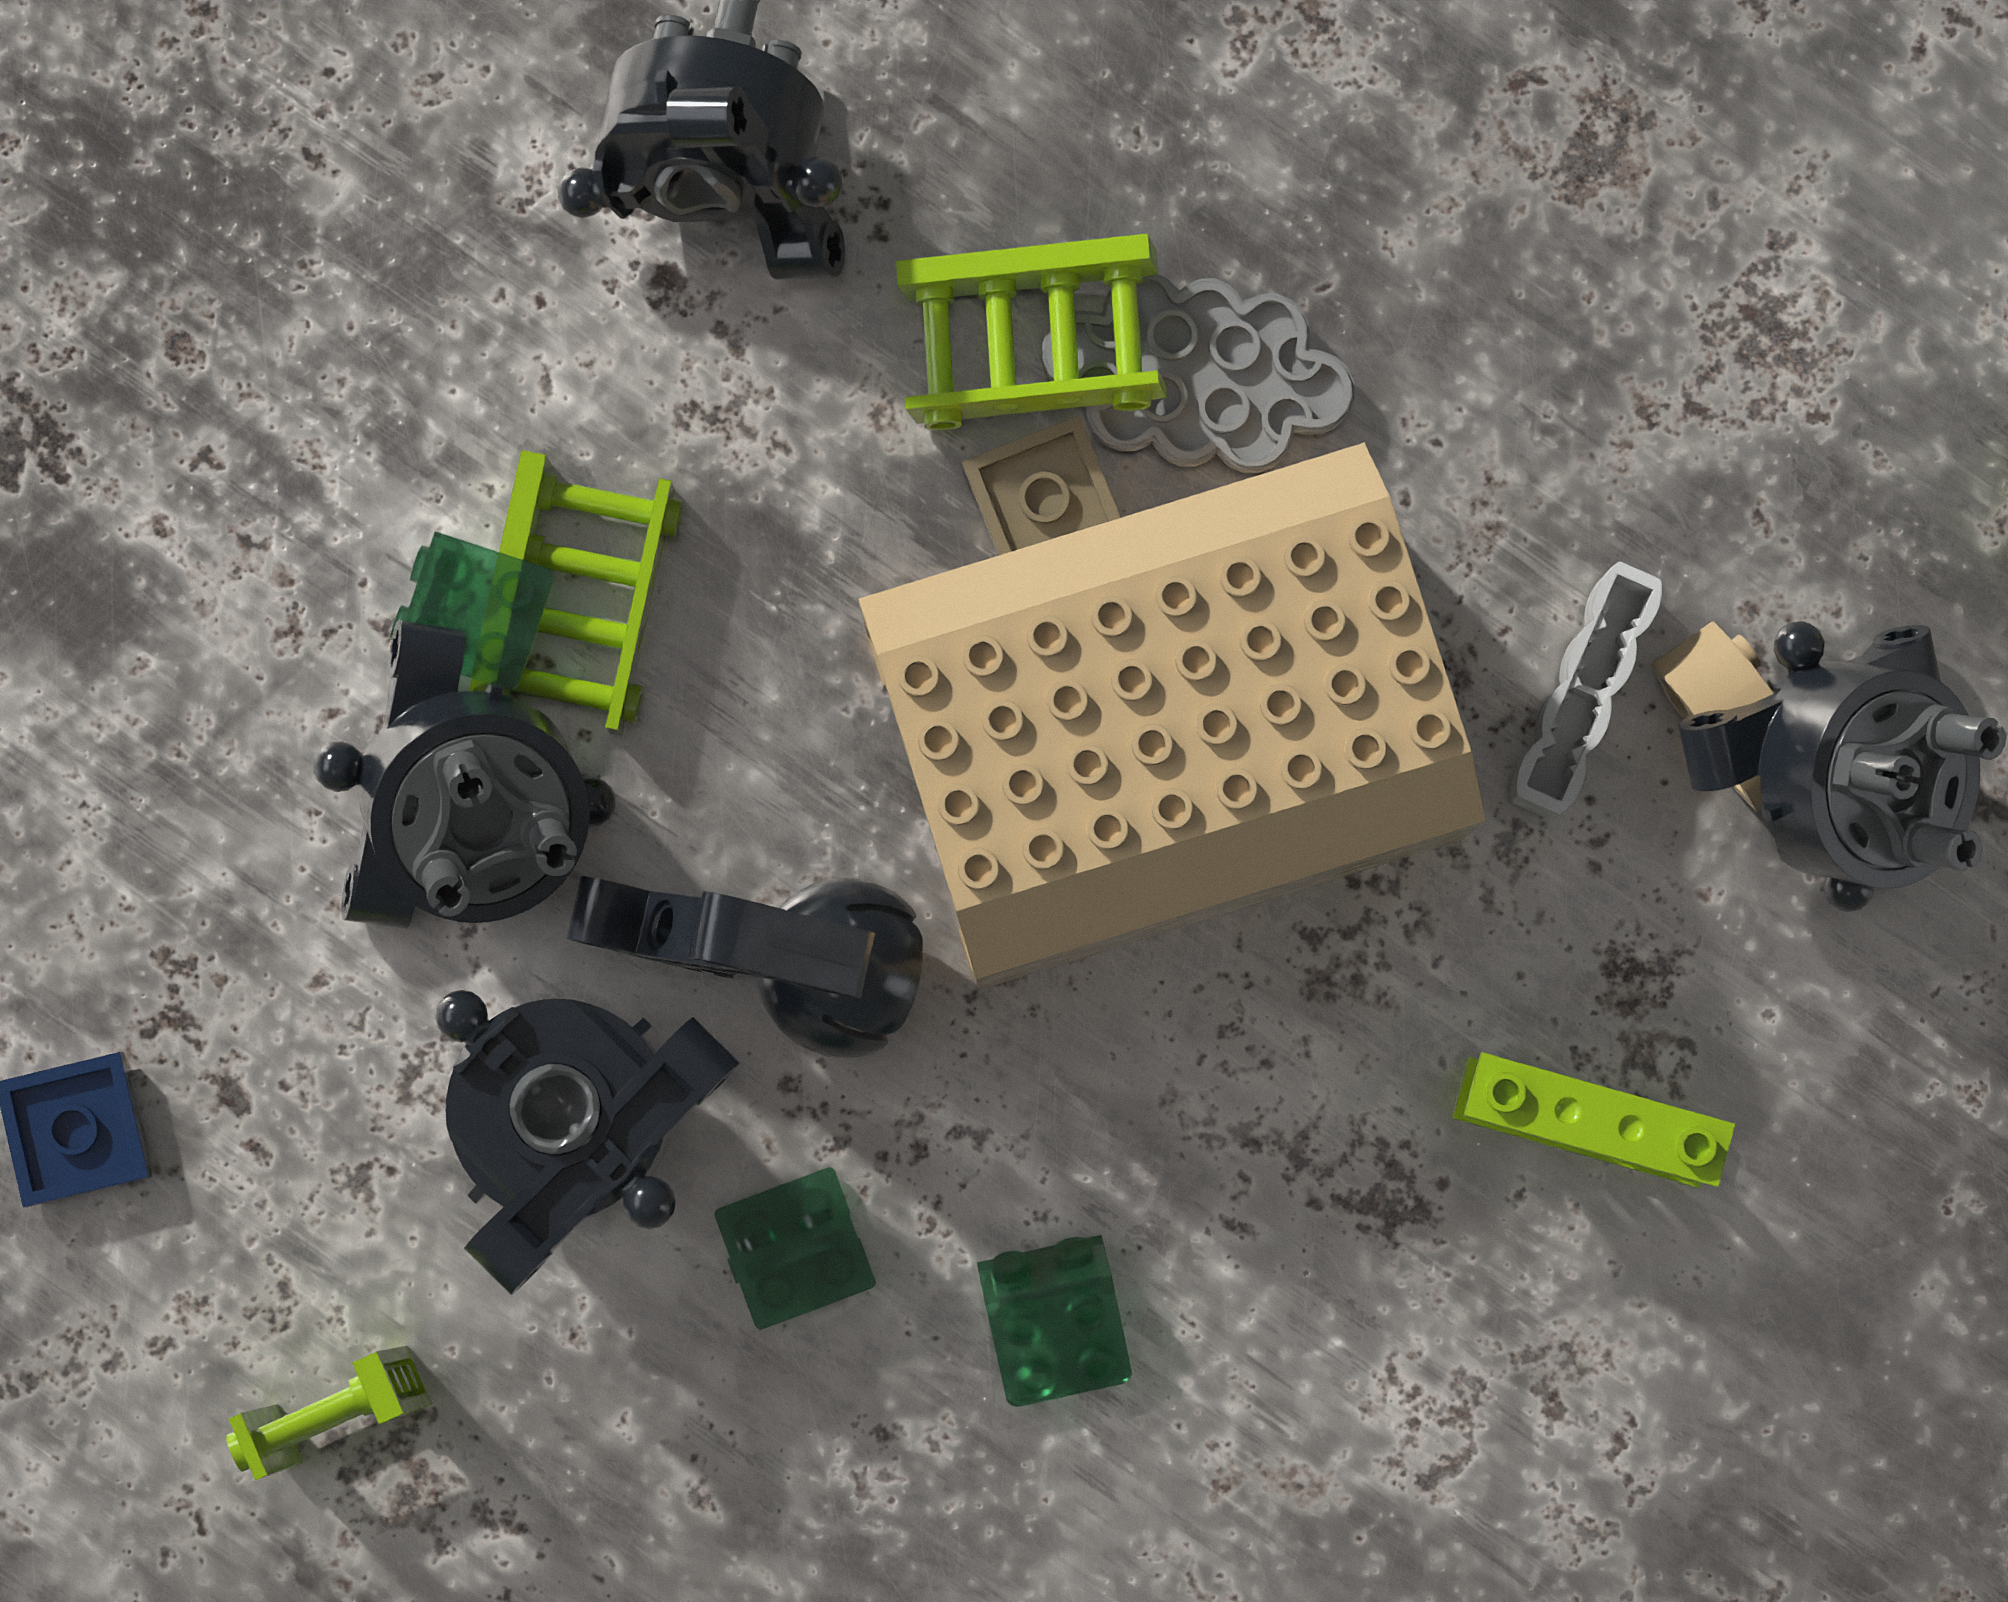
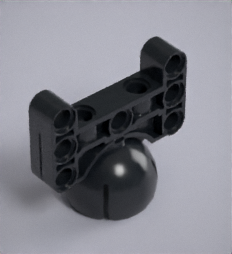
(819, 958)

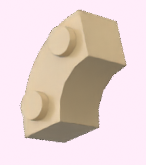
(1713, 675)

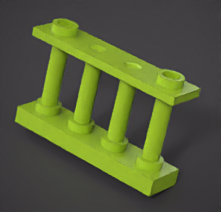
(996, 279)
(540, 490)
(1593, 1121)
(384, 1386)

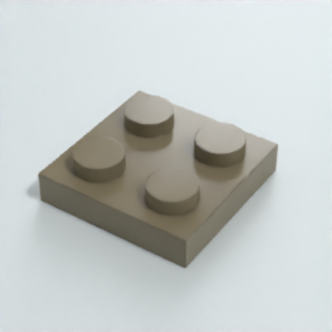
(1040, 487)

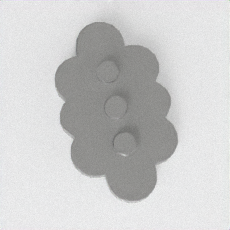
(1231, 373)

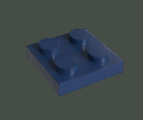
(73, 1129)

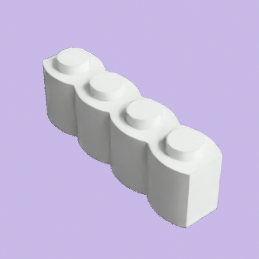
(1589, 675)

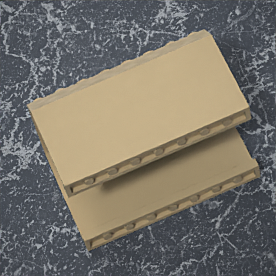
(1175, 715)

